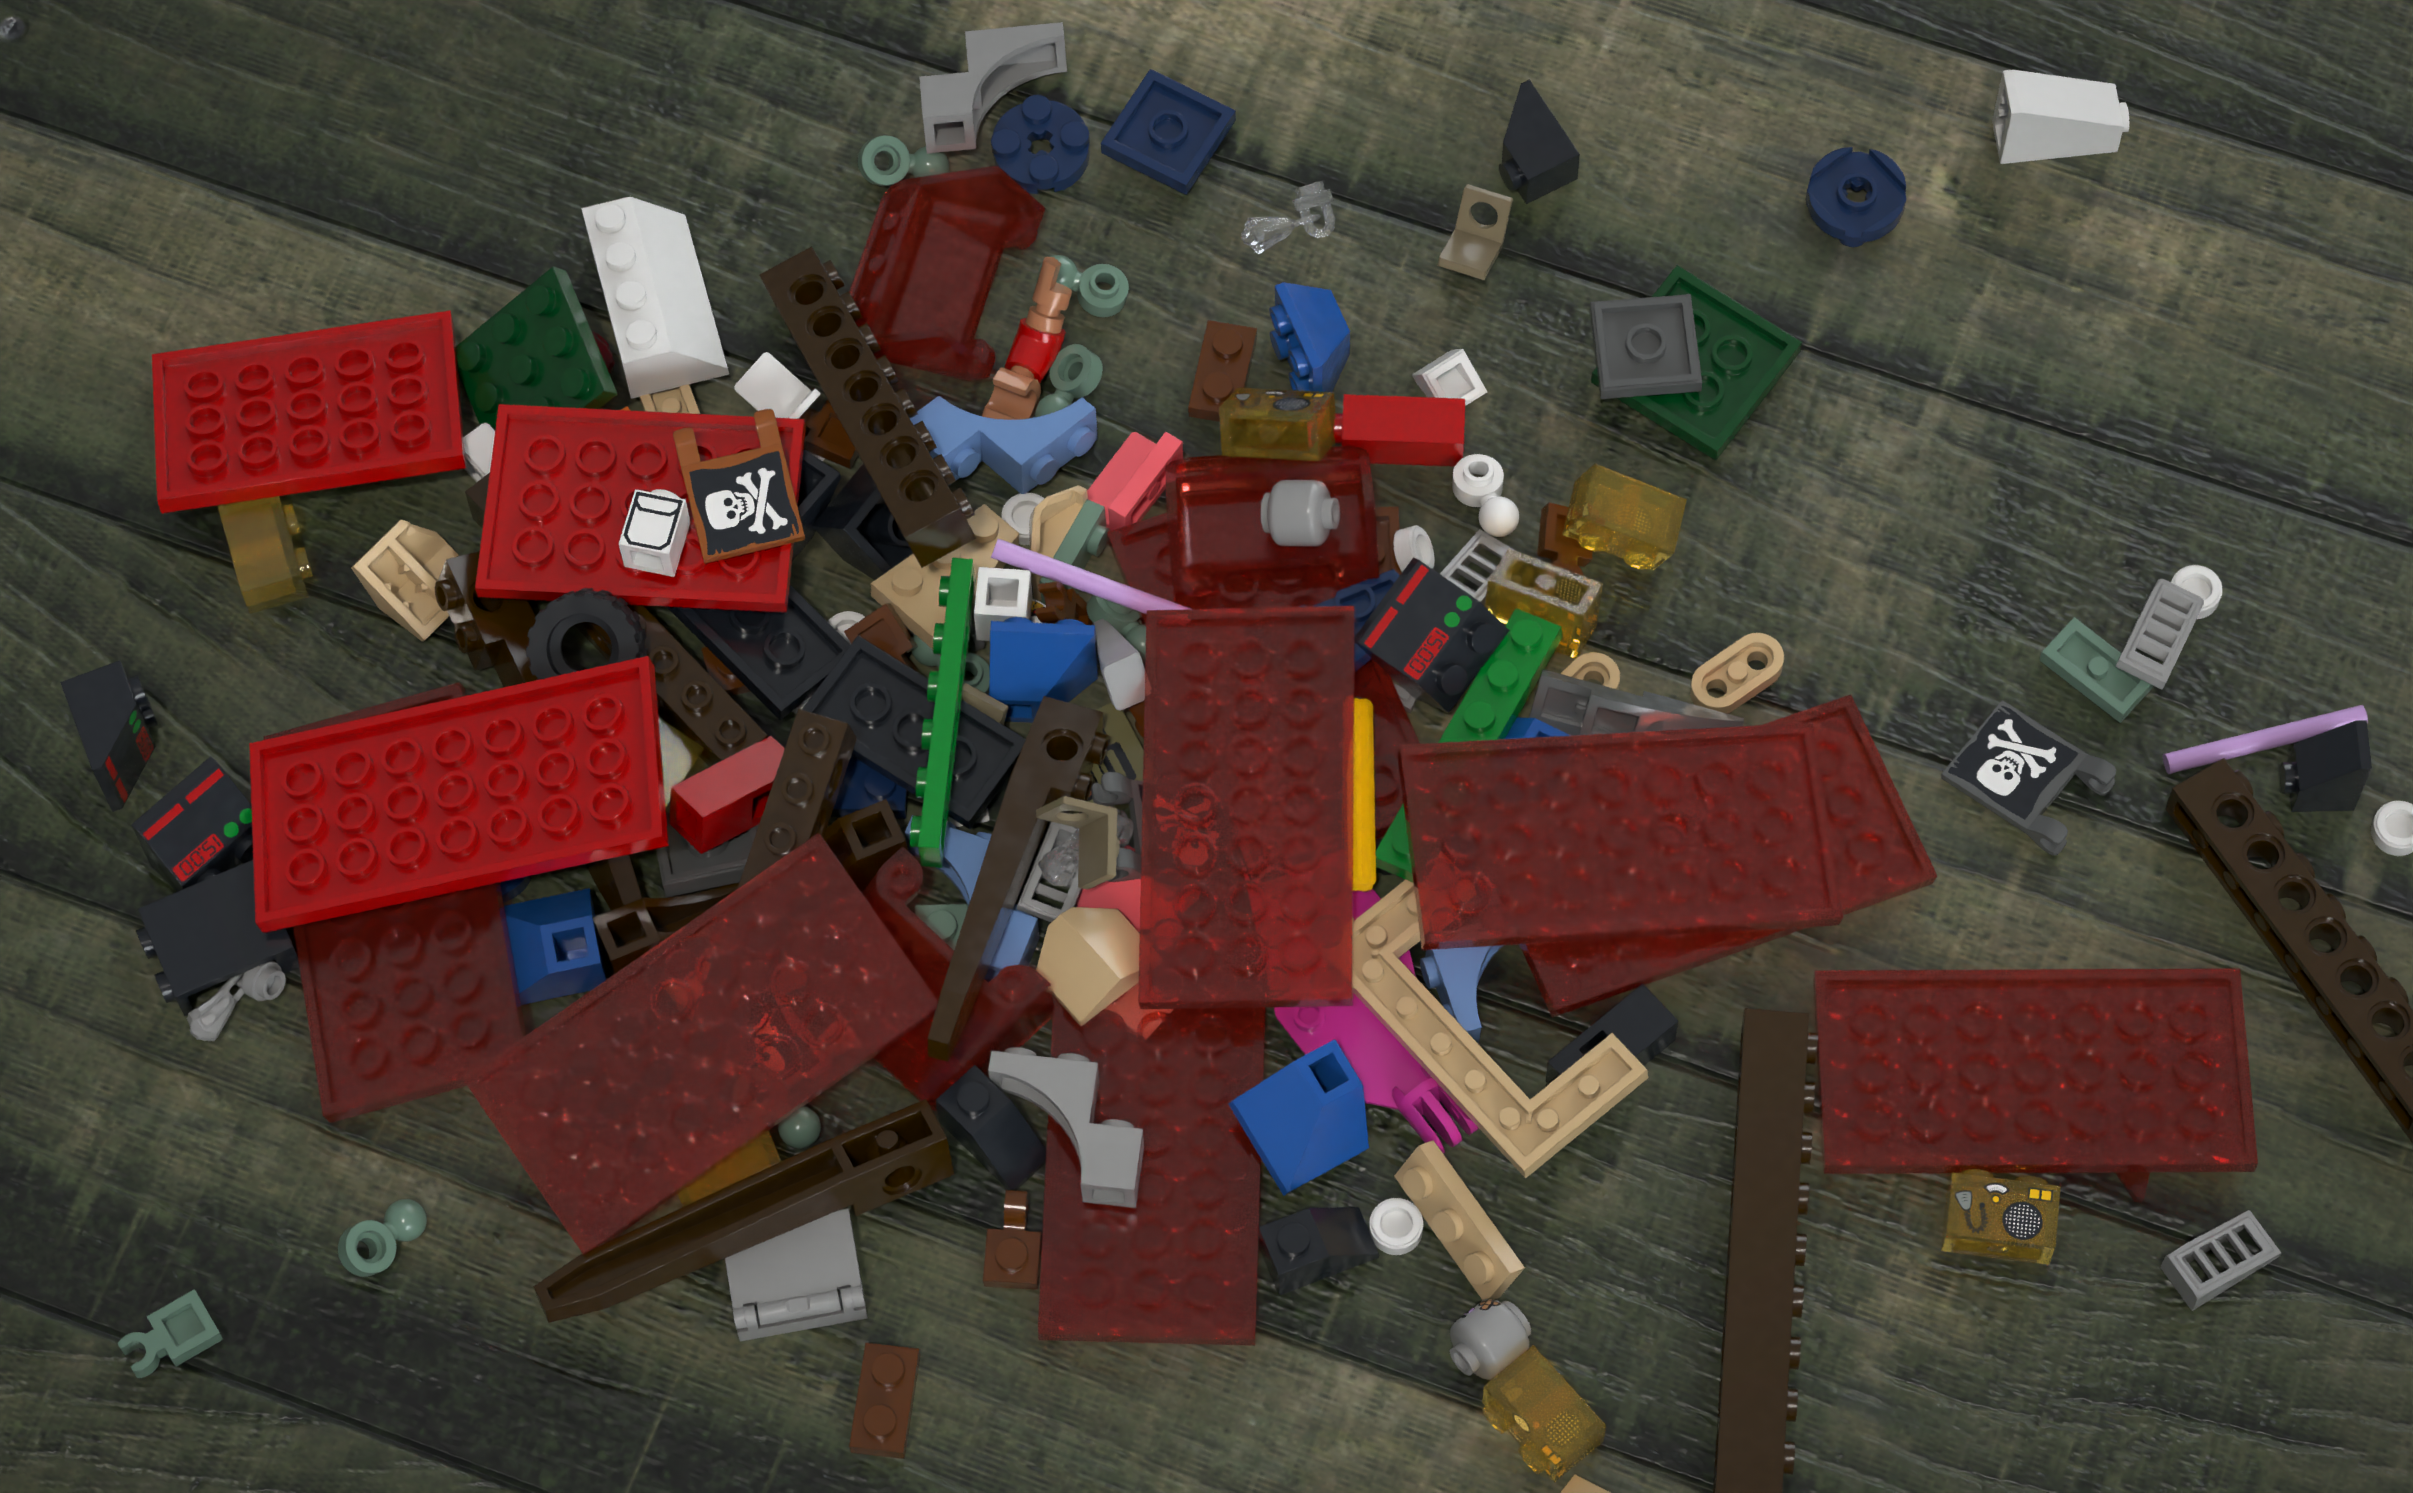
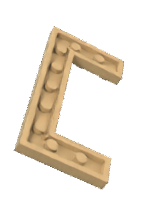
(1520, 1127)

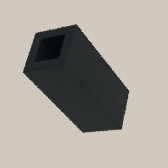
(1636, 1021)

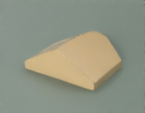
(1051, 523)
(403, 574)
(1089, 959)

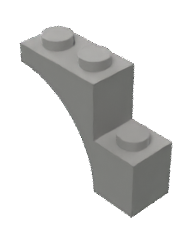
(996, 64)
(1068, 1092)

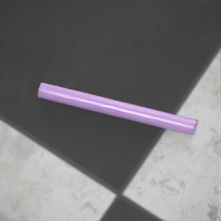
(1080, 578)
(2260, 740)

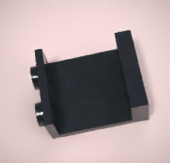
(210, 935)

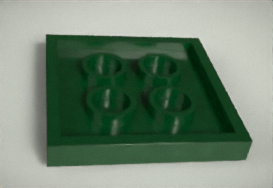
(535, 354)
(1738, 365)

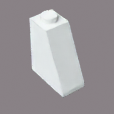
(2056, 117)

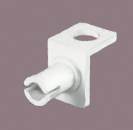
(775, 388)

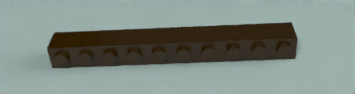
(1764, 1253)

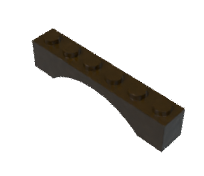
(858, 840)

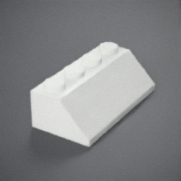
(654, 295)

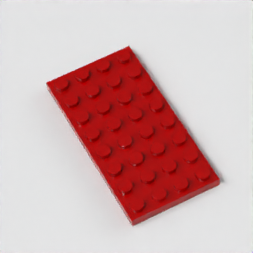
(457, 794)

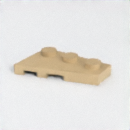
(915, 589)

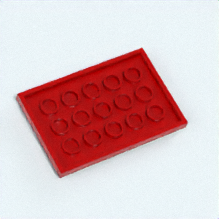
(306, 412)
(564, 496)

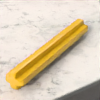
(1364, 799)

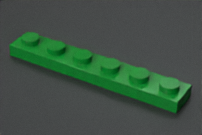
(1486, 710)
(941, 732)

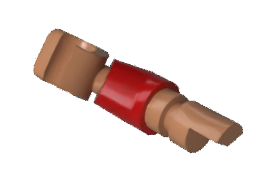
(1033, 349)

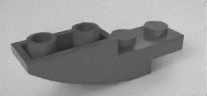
(1591, 708)

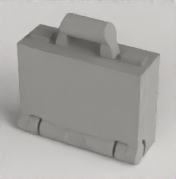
(798, 1280)

